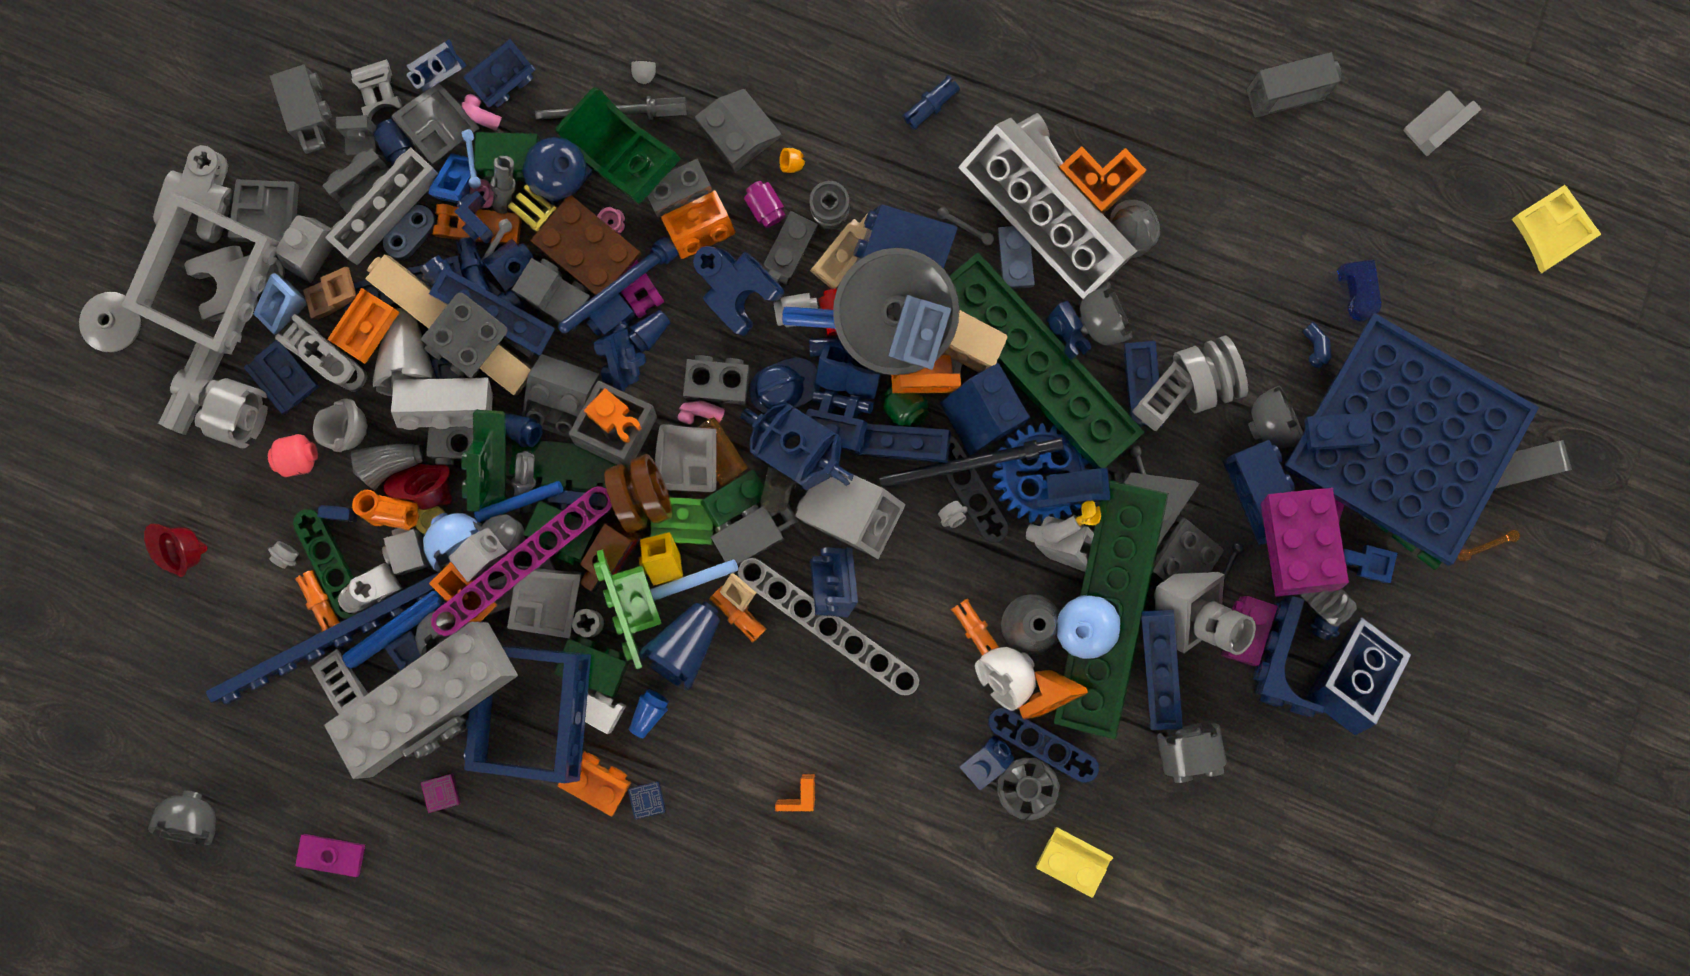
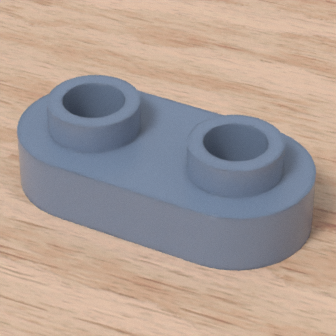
(412, 234)

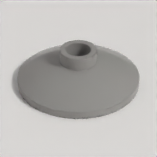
(119, 331)

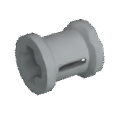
(580, 618)

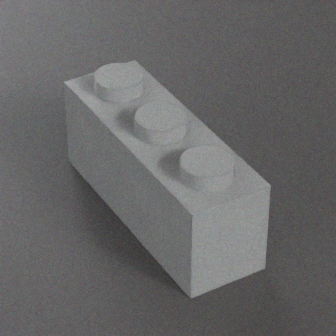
(439, 402)

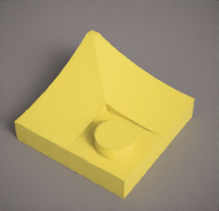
(1555, 228)

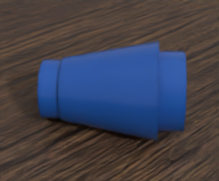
(648, 712)

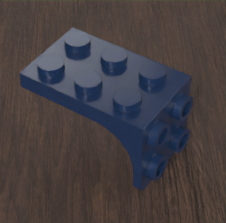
(1271, 671)

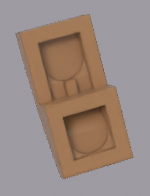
(330, 294)

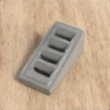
(1151, 410)
(330, 689)

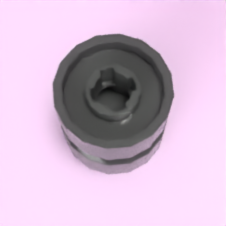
(829, 205)

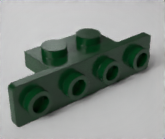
(485, 461)

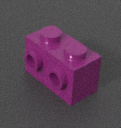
(1263, 615)

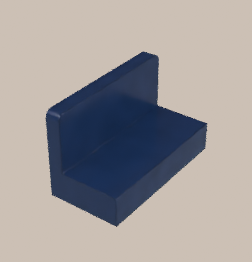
(1077, 488)

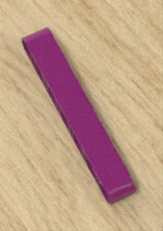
(515, 575)

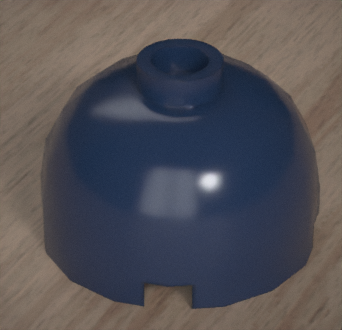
(554, 168)

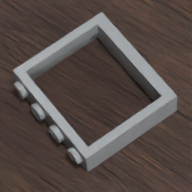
(159, 255)

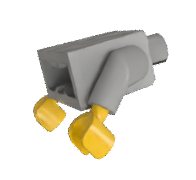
(1066, 539)

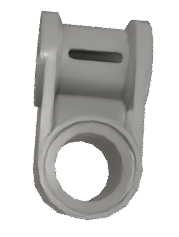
(369, 589)

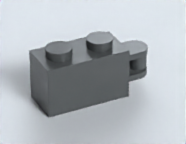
(302, 106)
(751, 534)

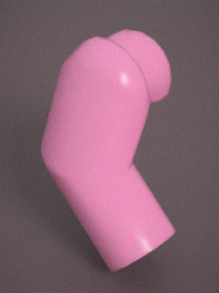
(699, 408)

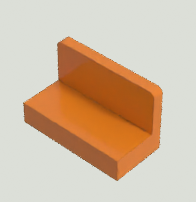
(928, 381)
(807, 799)

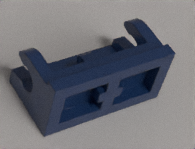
(834, 582)

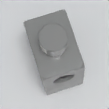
(304, 247)

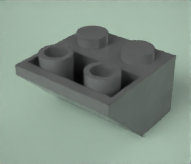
(557, 393)

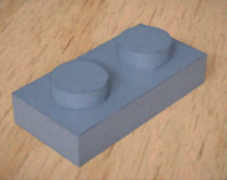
(1015, 258)

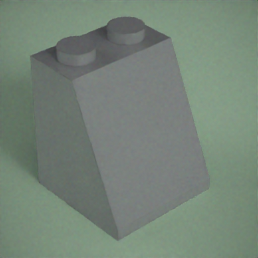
(854, 513)

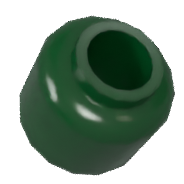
(906, 408)

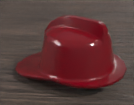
(421, 484)
(173, 548)

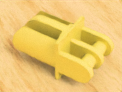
(541, 216)

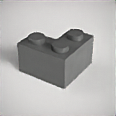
(547, 292)

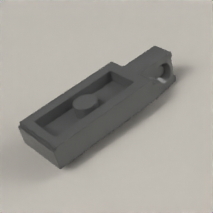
(789, 247)

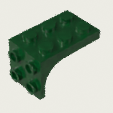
(617, 146)

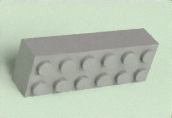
(1047, 208)
(420, 699)

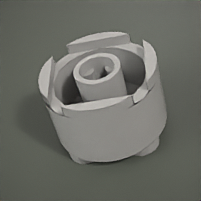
(232, 412)

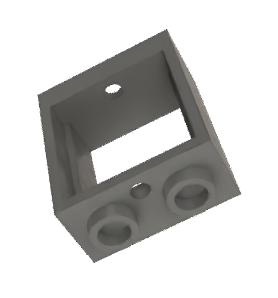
(1293, 84)

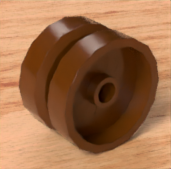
(638, 493)

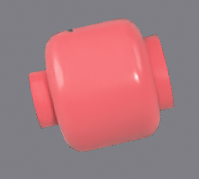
(292, 455)

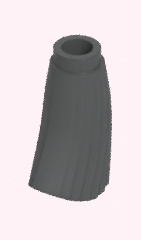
(379, 462)

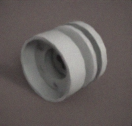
(1214, 373)

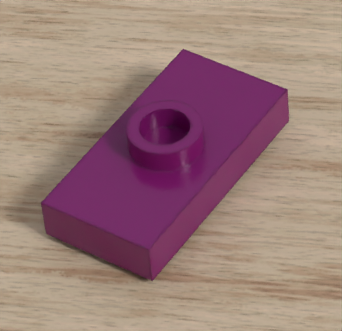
(330, 855)

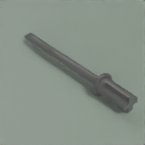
(654, 108)

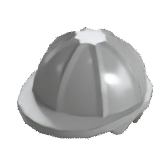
(340, 426)

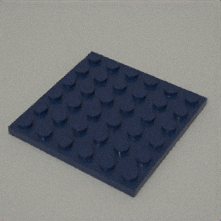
(1436, 438)

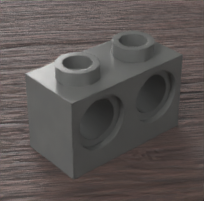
(679, 188)
(715, 390)

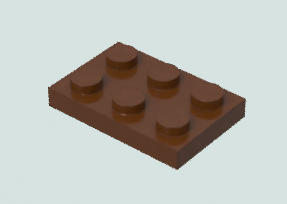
(585, 246)

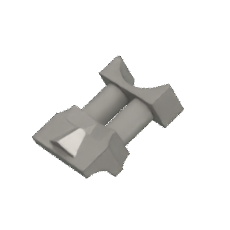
(374, 76)

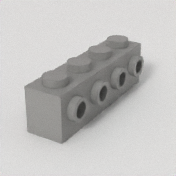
(382, 206)

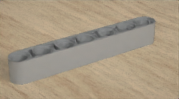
(836, 640)

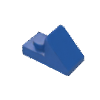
(452, 180)

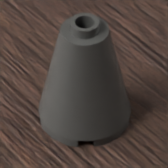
(1018, 625)

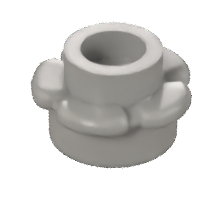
(953, 514)
(283, 555)

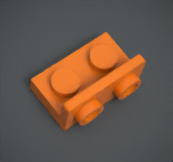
(698, 224)
(598, 785)

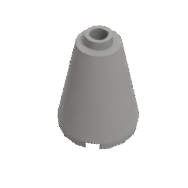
(401, 354)

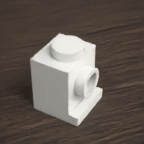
(601, 712)

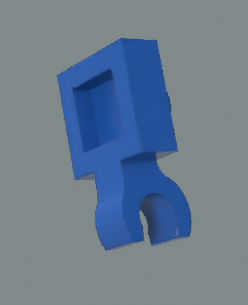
(1372, 563)

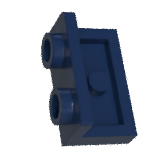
(500, 74)

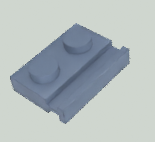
(919, 332)

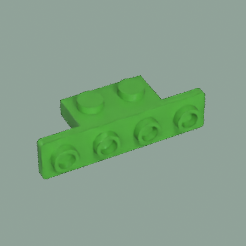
(632, 601)

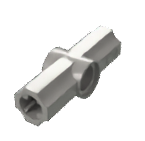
(189, 388)

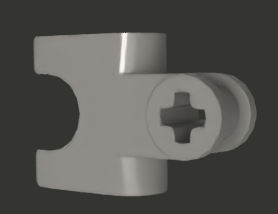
(201, 185)
(226, 267)
(310, 345)

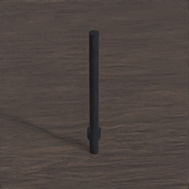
(1029, 450)

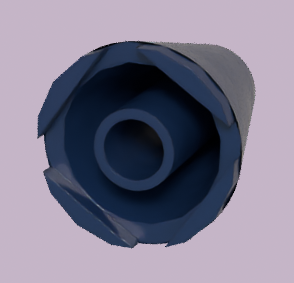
(683, 645)

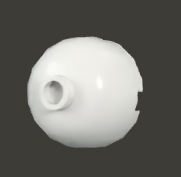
(1009, 676)

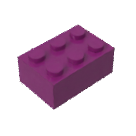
(1304, 542)

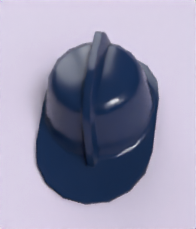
(784, 382)

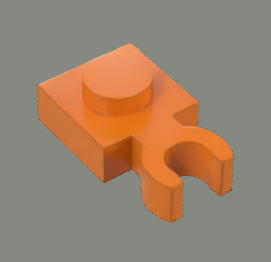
(609, 413)

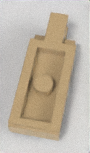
(839, 255)

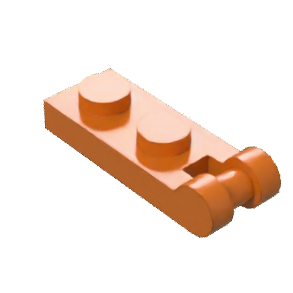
(489, 218)

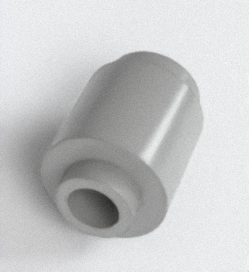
(800, 300)

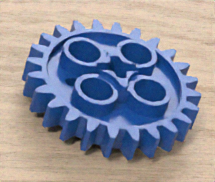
(1012, 483)

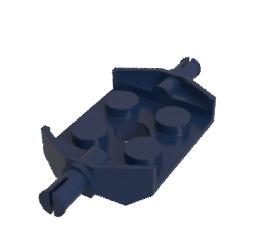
(809, 462)

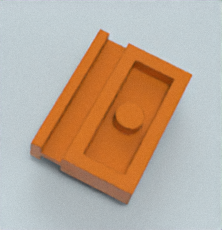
(363, 325)

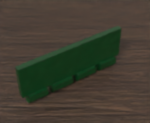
(564, 463)

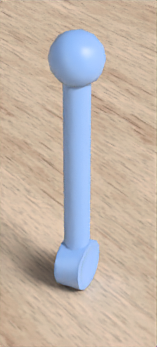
(474, 181)

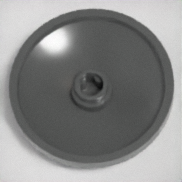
(873, 299)

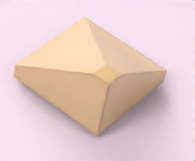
(737, 592)

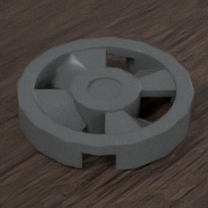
(1028, 788)

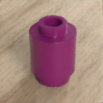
(764, 204)

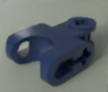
(732, 283)

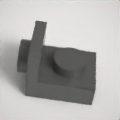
(357, 133)

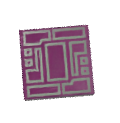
(440, 793)

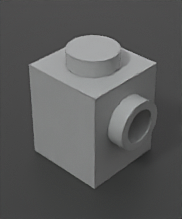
(405, 551)

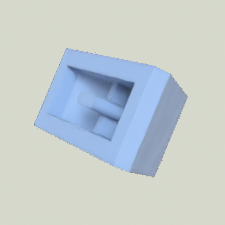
(278, 303)

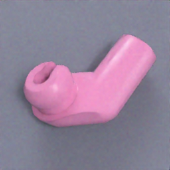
(480, 115)

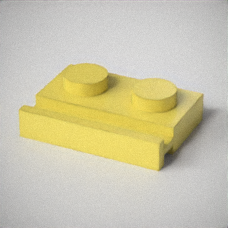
(1074, 862)

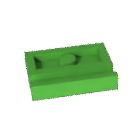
(688, 523)

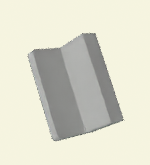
(1439, 122)

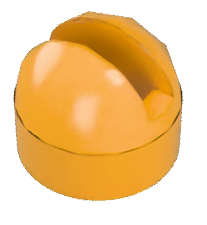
(791, 160)

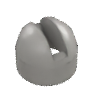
(643, 71)

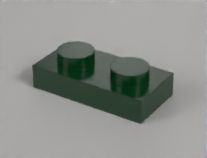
(733, 498)

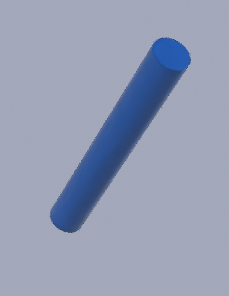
(519, 501)

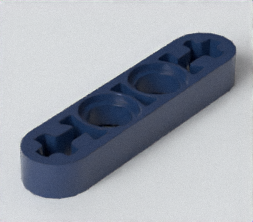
(1041, 747)

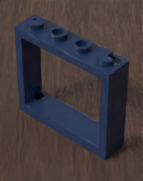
(570, 725)

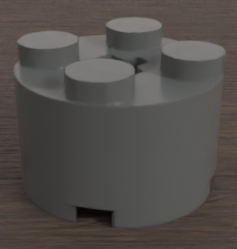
(1192, 752)

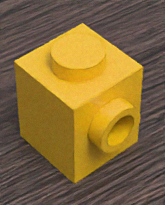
(660, 558)

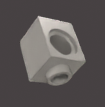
(477, 554)

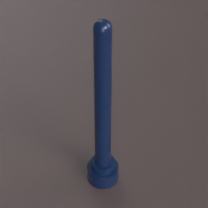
(662, 252)

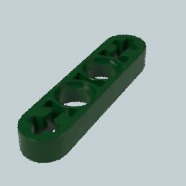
(326, 566)

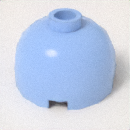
(445, 536)
(1088, 627)

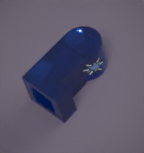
(1362, 288)

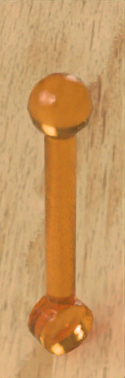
(1465, 554)

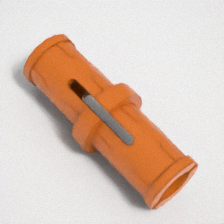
(317, 600)
(743, 620)
(975, 627)

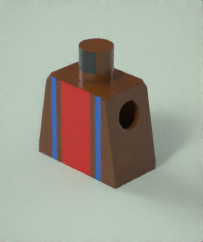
(617, 547)

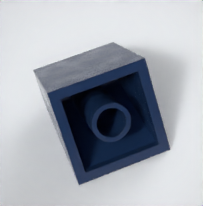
(901, 229)
(984, 409)

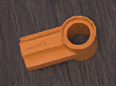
(384, 510)

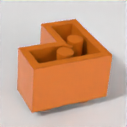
(1105, 184)

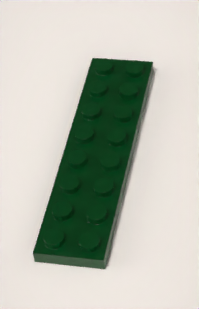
(1042, 370)
(1121, 573)

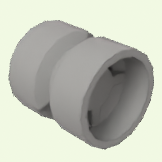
(1224, 628)

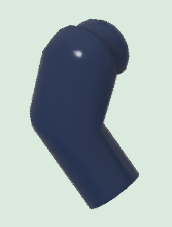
(1321, 344)

